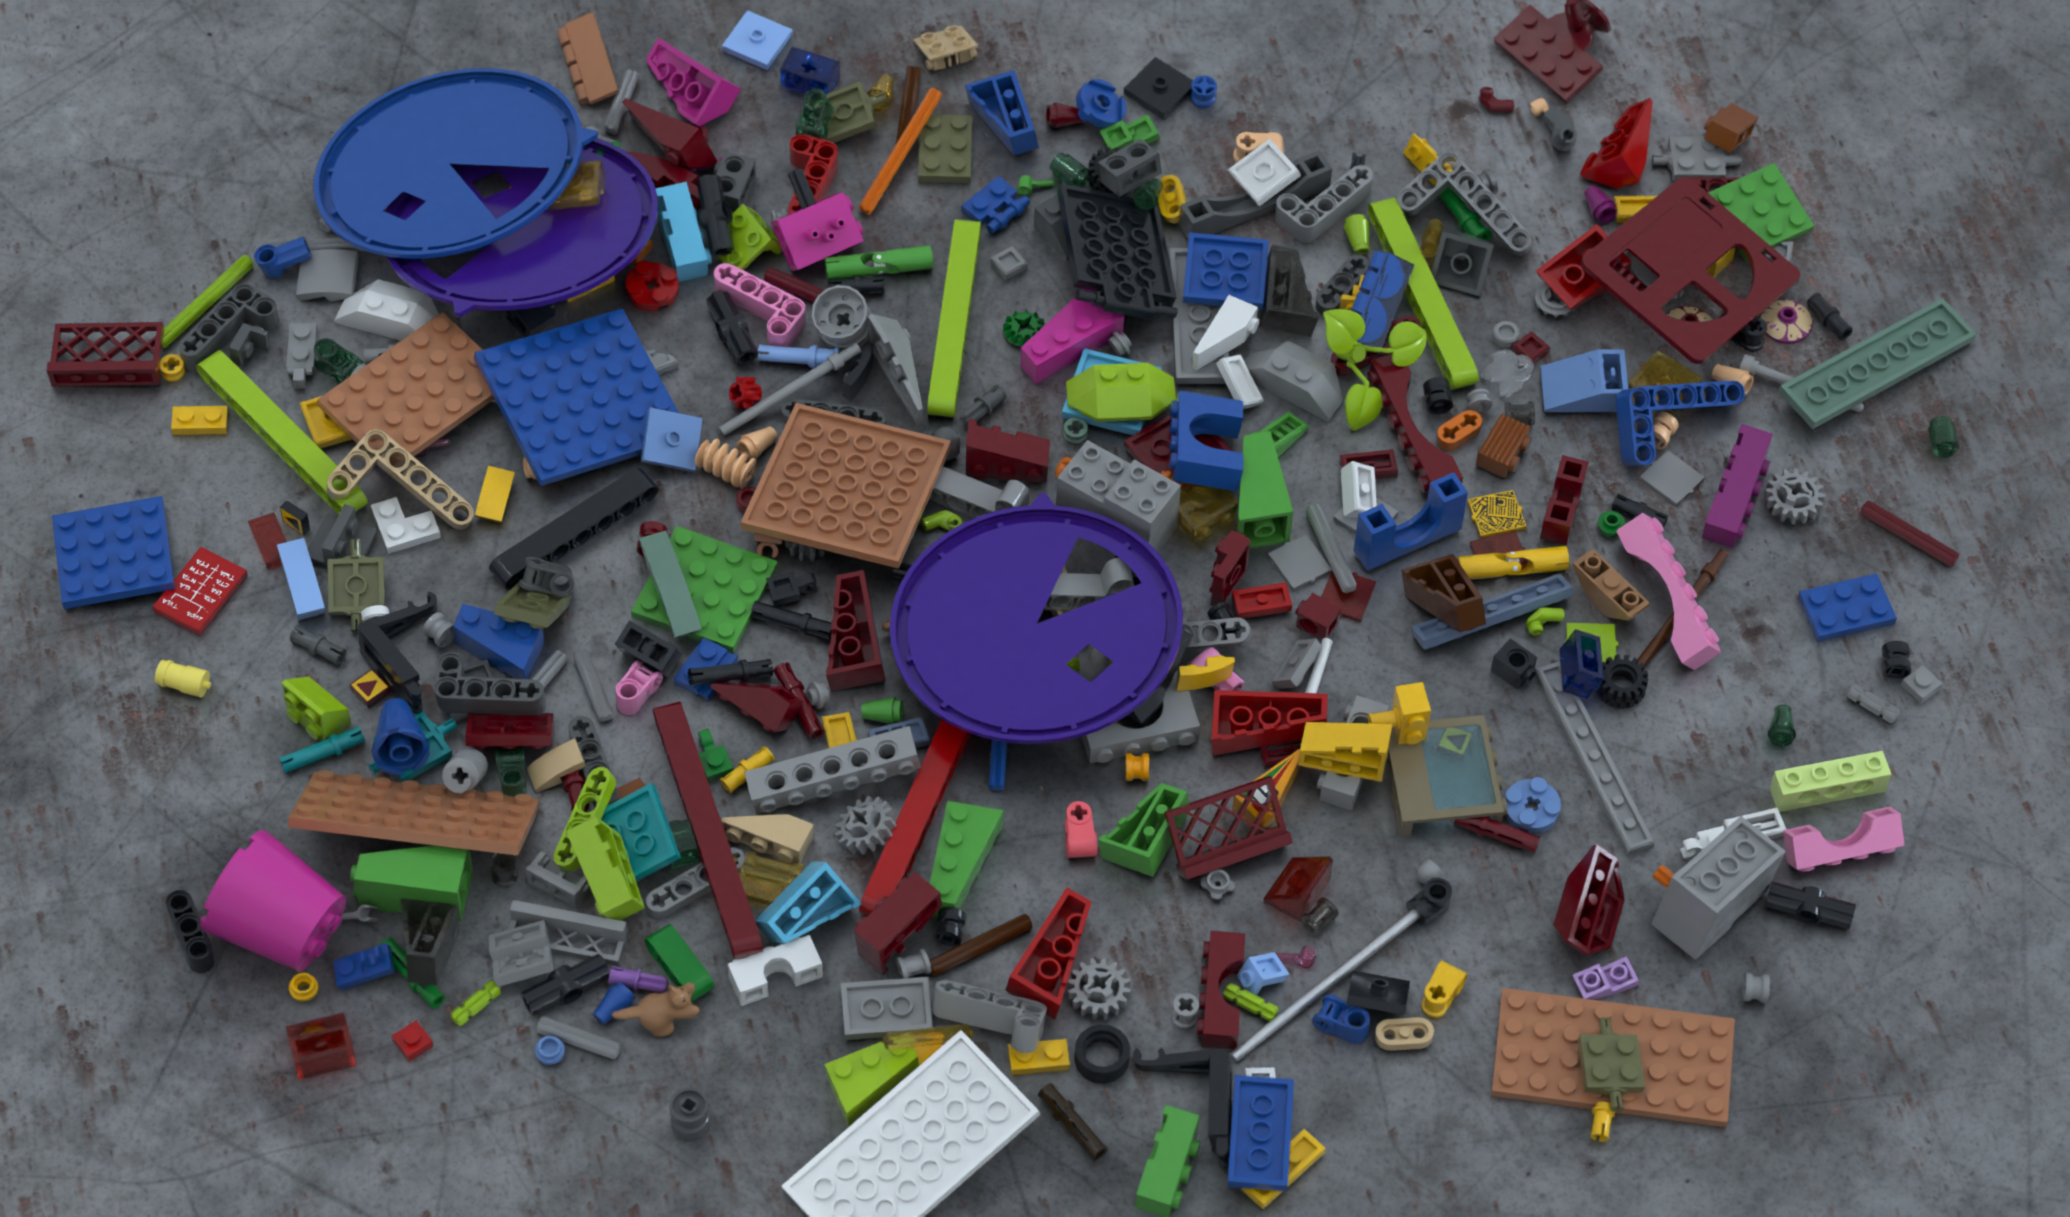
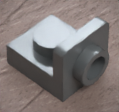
(245, 341)

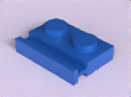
(704, 655)

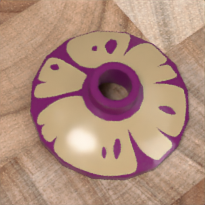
(1790, 328)

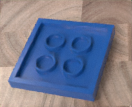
(1225, 267)

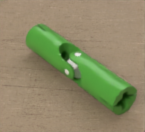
(883, 262)

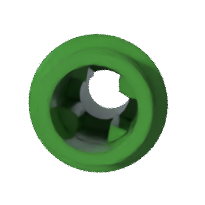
(883, 710)

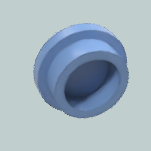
(549, 1050)

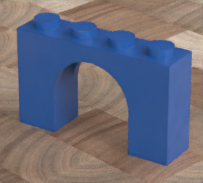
(1194, 461)
(1380, 539)

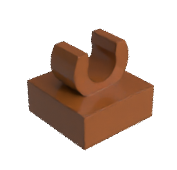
(768, 541)

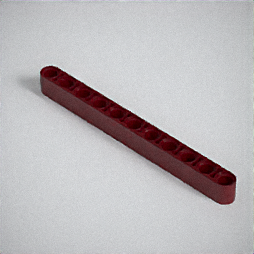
(708, 830)

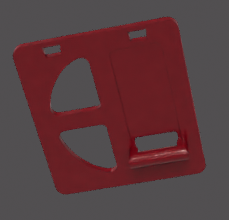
(1678, 243)

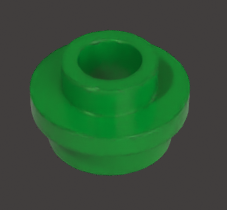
(1607, 528)

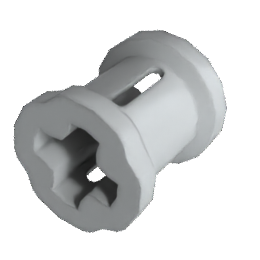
(913, 964)
(1185, 1009)

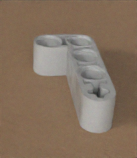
(1311, 220)
(976, 497)
(1077, 590)
(992, 1011)

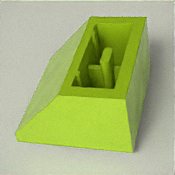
(314, 708)

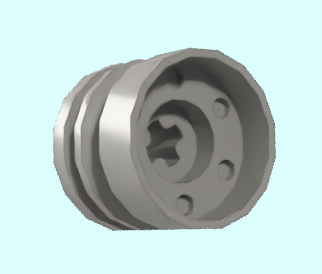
(839, 306)

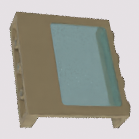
(1446, 774)

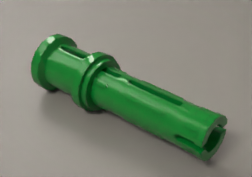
(1467, 220)

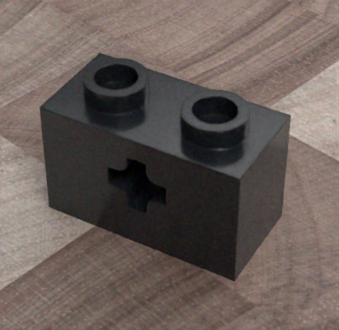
(648, 648)

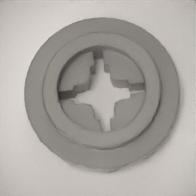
(1543, 299)

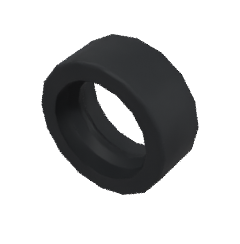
(1106, 1034)

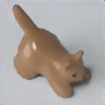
(659, 1010)

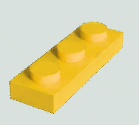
(1303, 1153)

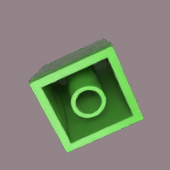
(1263, 498)
(414, 874)

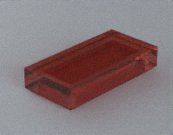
(267, 535)

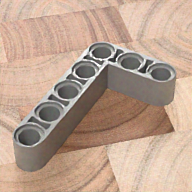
(1471, 197)

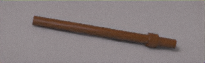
(1707, 574)

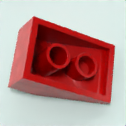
(1567, 278)

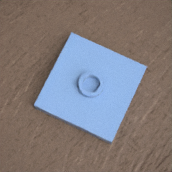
(757, 40)

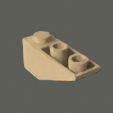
(772, 834)

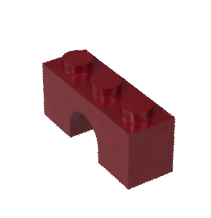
(1564, 500)

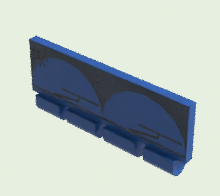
(1381, 295)

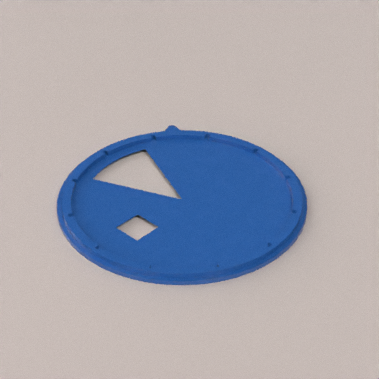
(415, 135)

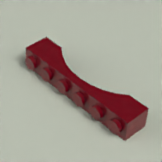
(1423, 456)

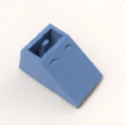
(1584, 382)

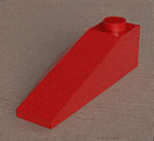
(1624, 150)

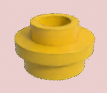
(299, 981)

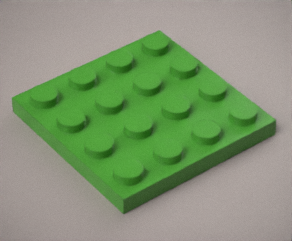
(721, 583)

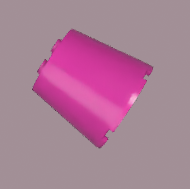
(273, 904)

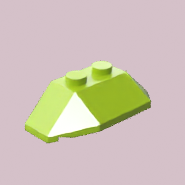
(1121, 392)

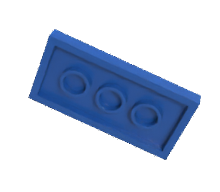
(1260, 1133)

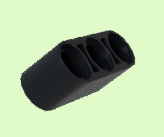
(193, 942)

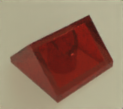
(1300, 885)

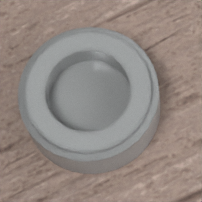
(1505, 334)

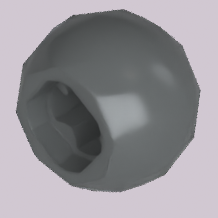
(952, 435)

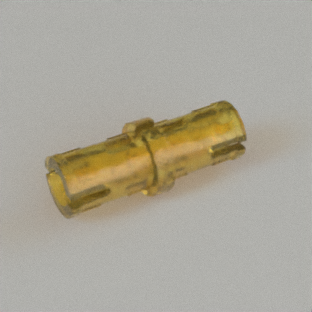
(1431, 238)

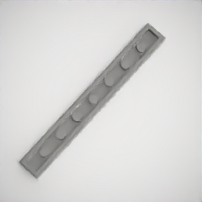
(1596, 762)

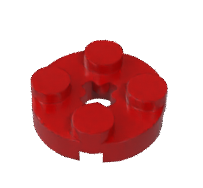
(652, 273)

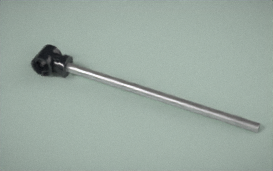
(1420, 909)

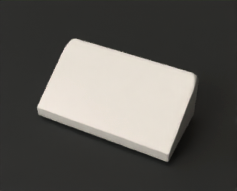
(1357, 489)

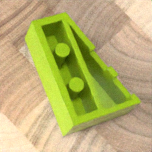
(606, 868)

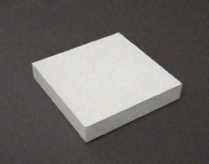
(1264, 172)

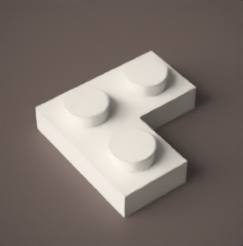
(403, 532)

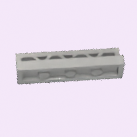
(573, 925)

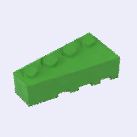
(962, 849)

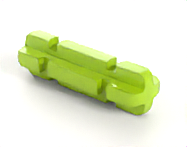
(1250, 1002)
(475, 1003)

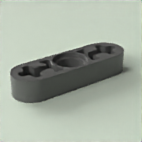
(1342, 274)

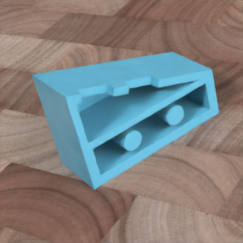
(681, 232)
(806, 903)

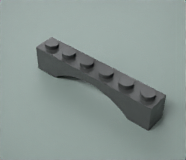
(1216, 214)

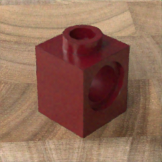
(1317, 616)

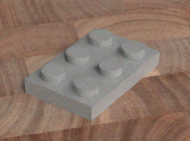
(885, 1007)

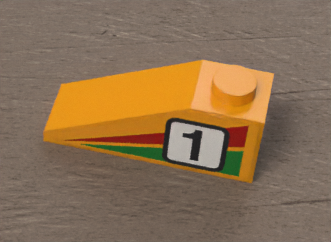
(1283, 777)

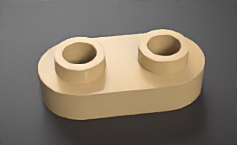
(1403, 1033)

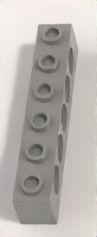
(820, 763)

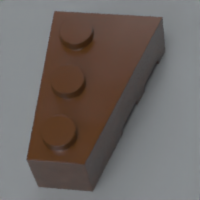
(1445, 592)

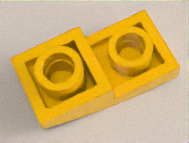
(494, 494)
(1213, 672)

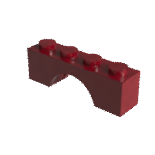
(1220, 1020)

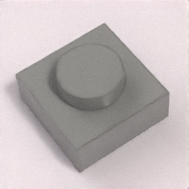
(1921, 684)

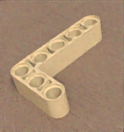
(401, 475)

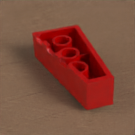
(1262, 718)
(1050, 956)

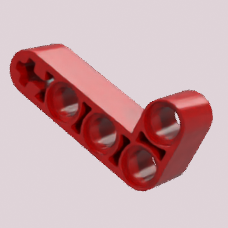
(818, 161)

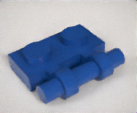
(990, 200)

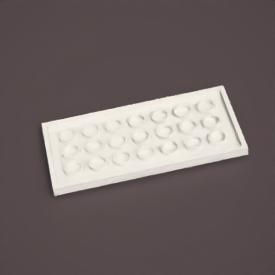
(916, 1140)

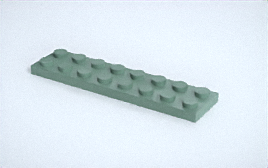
(1877, 363)

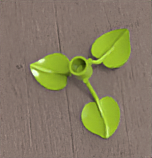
(1342, 332)

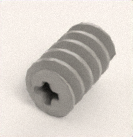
(465, 770)

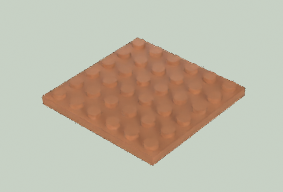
(846, 485)

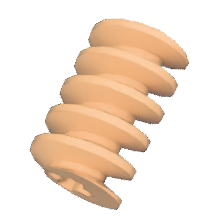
(725, 464)

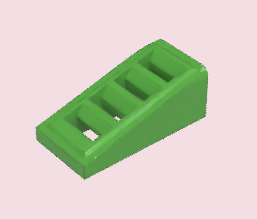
(1289, 437)

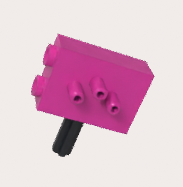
(817, 227)

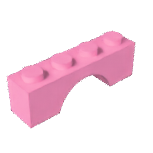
(1877, 832)

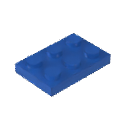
(1847, 607)

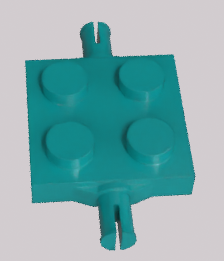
(438, 748)

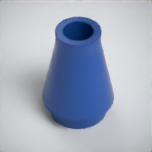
(615, 999)

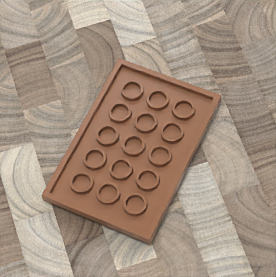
(412, 389)

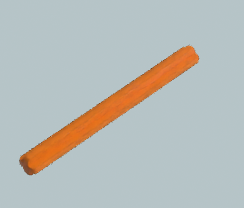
(900, 151)

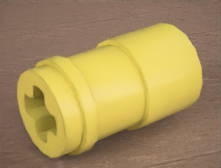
(183, 678)

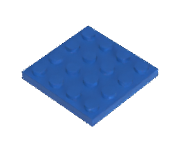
(113, 552)

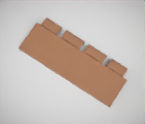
(587, 60)

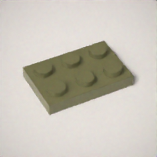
(945, 149)
(532, 607)

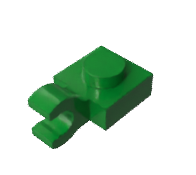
(713, 759)

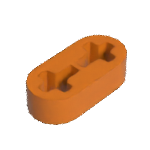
(1461, 433)

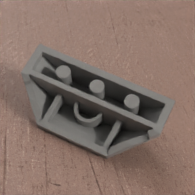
(1298, 378)

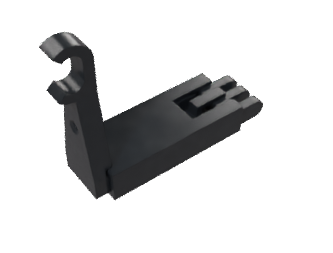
(384, 655)
(1220, 1089)

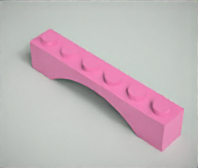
(1691, 634)

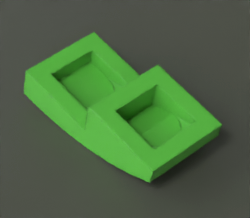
(1122, 135)

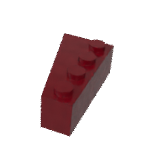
(854, 640)

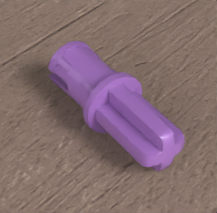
(638, 980)

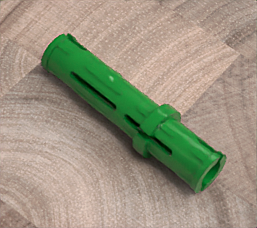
(431, 993)

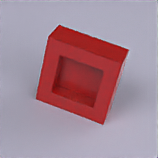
(412, 1040)

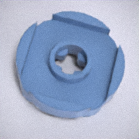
(1535, 791)

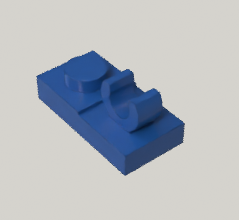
(364, 966)

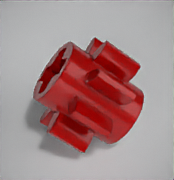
(745, 392)

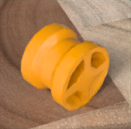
(1137, 767)

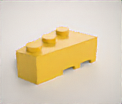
(1346, 748)

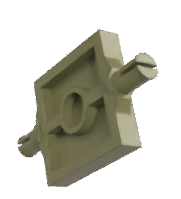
(852, 111)
(355, 584)
(1611, 1064)

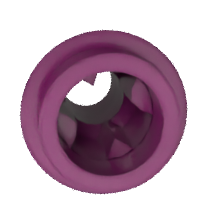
(1600, 204)

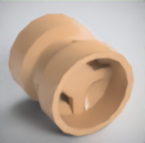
(1664, 427)

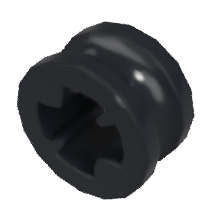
(1357, 160)

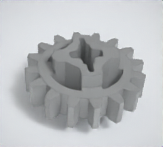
(1794, 496)
(865, 825)
(1098, 990)

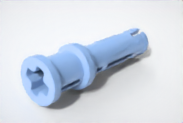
(813, 356)

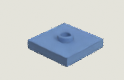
(671, 439)

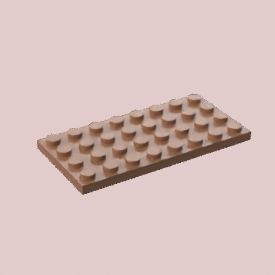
(414, 813)
(1681, 1054)

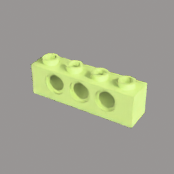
(1830, 781)

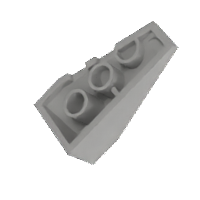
(895, 358)

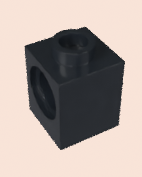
(1512, 654)

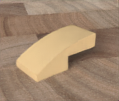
(551, 766)

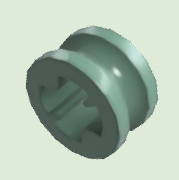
(1081, 425)

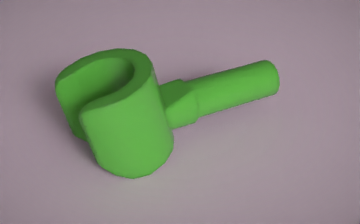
(1026, 184)

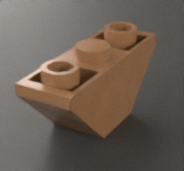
(1607, 588)

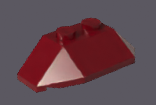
(1591, 903)

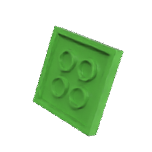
(1765, 206)

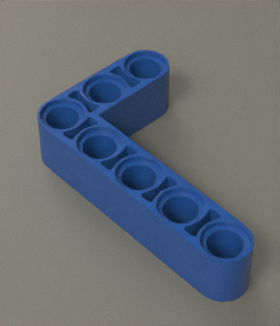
(1668, 401)

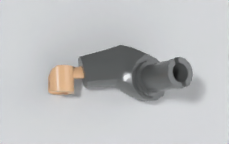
(1560, 124)

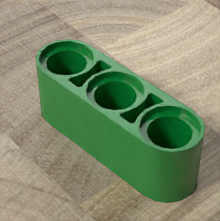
(678, 961)

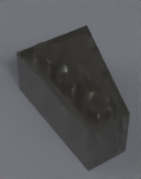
(1286, 296)
(428, 938)

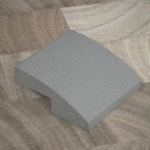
(328, 274)
(520, 953)

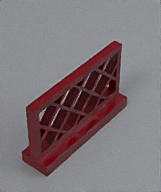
(104, 370)
(1234, 851)

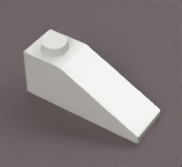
(1228, 330)

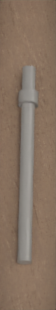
(834, 361)

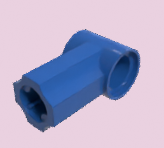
(275, 260)

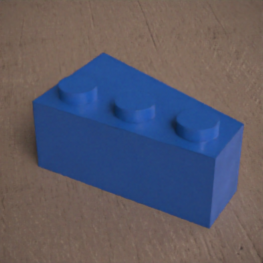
(1004, 110)
(507, 645)

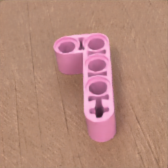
(781, 310)

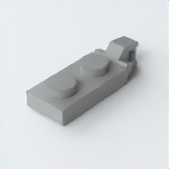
(300, 352)

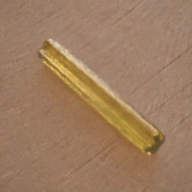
(924, 1036)

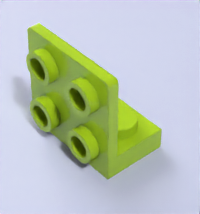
(749, 238)

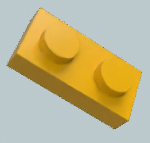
(199, 420)
(1048, 1057)

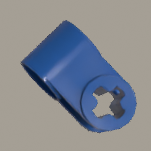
(1338, 1019)

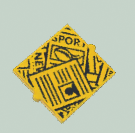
(1496, 514)

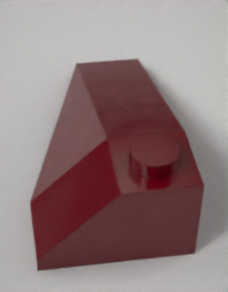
(677, 139)

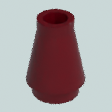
(1062, 115)

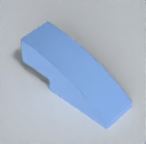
(301, 579)

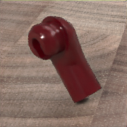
(1492, 103)

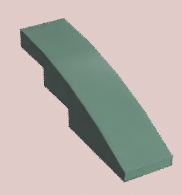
(670, 584)

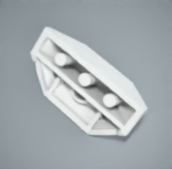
(387, 310)

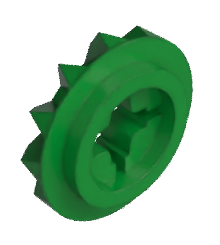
(1012, 327)

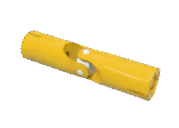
(1498, 564)

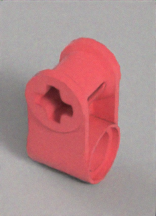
(1080, 833)

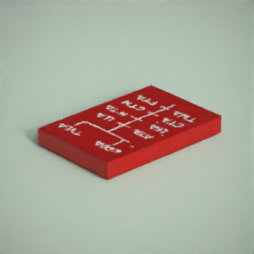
(200, 591)

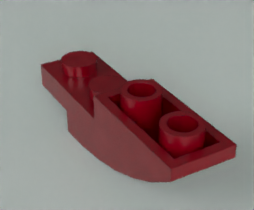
(666, 173)

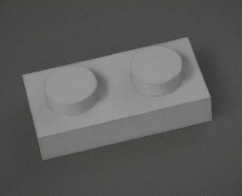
(1296, 664)

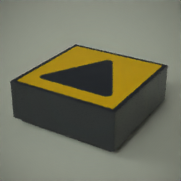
(295, 517)

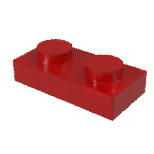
(1261, 600)

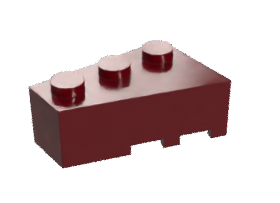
(1005, 455)
(895, 920)

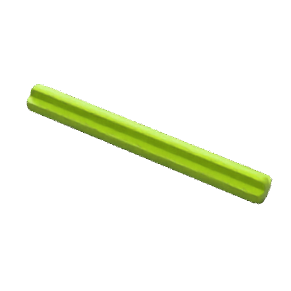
(206, 299)

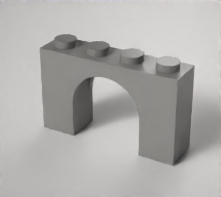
(1174, 727)

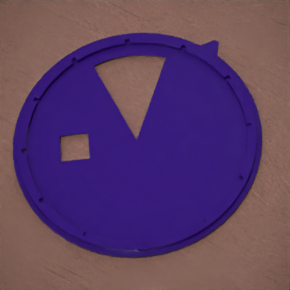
(553, 254)
(973, 639)

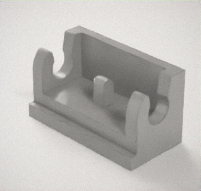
(555, 882)

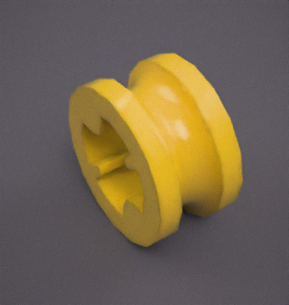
(179, 369)

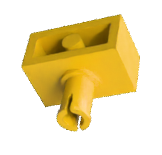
(1408, 715)

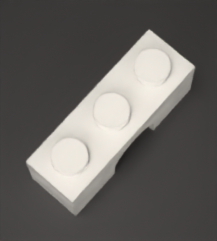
(795, 958)

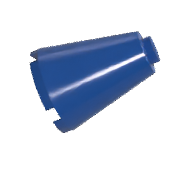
(399, 739)

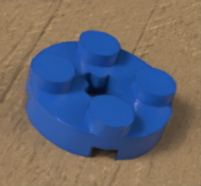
(1112, 107)

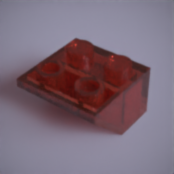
(321, 1045)

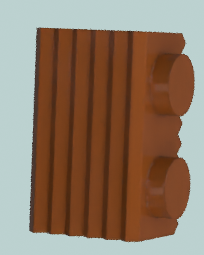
(1730, 127)
(1503, 446)

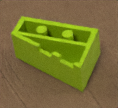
(868, 1076)

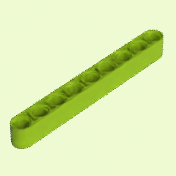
(1424, 295)
(954, 318)
(276, 429)

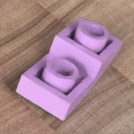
(1607, 980)

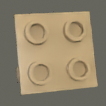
(942, 44)

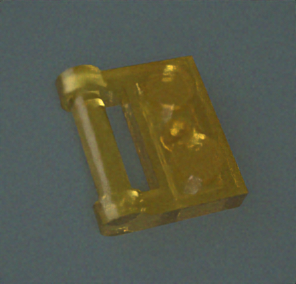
(762, 886)

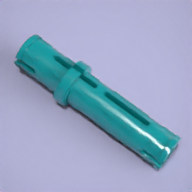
(333, 745)

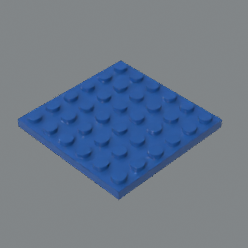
(575, 394)

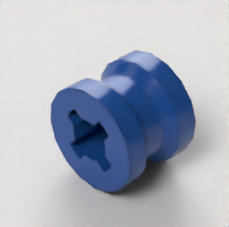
(1203, 91)

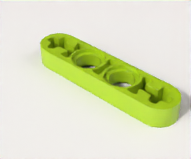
(578, 815)

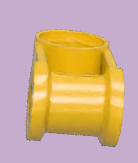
(1442, 989)

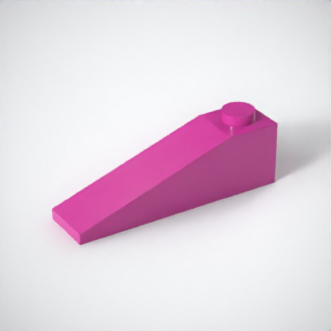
(693, 87)

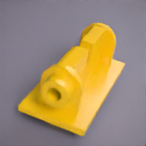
(1422, 155)

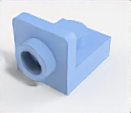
(1262, 971)

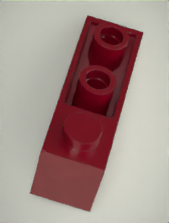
(767, 703)

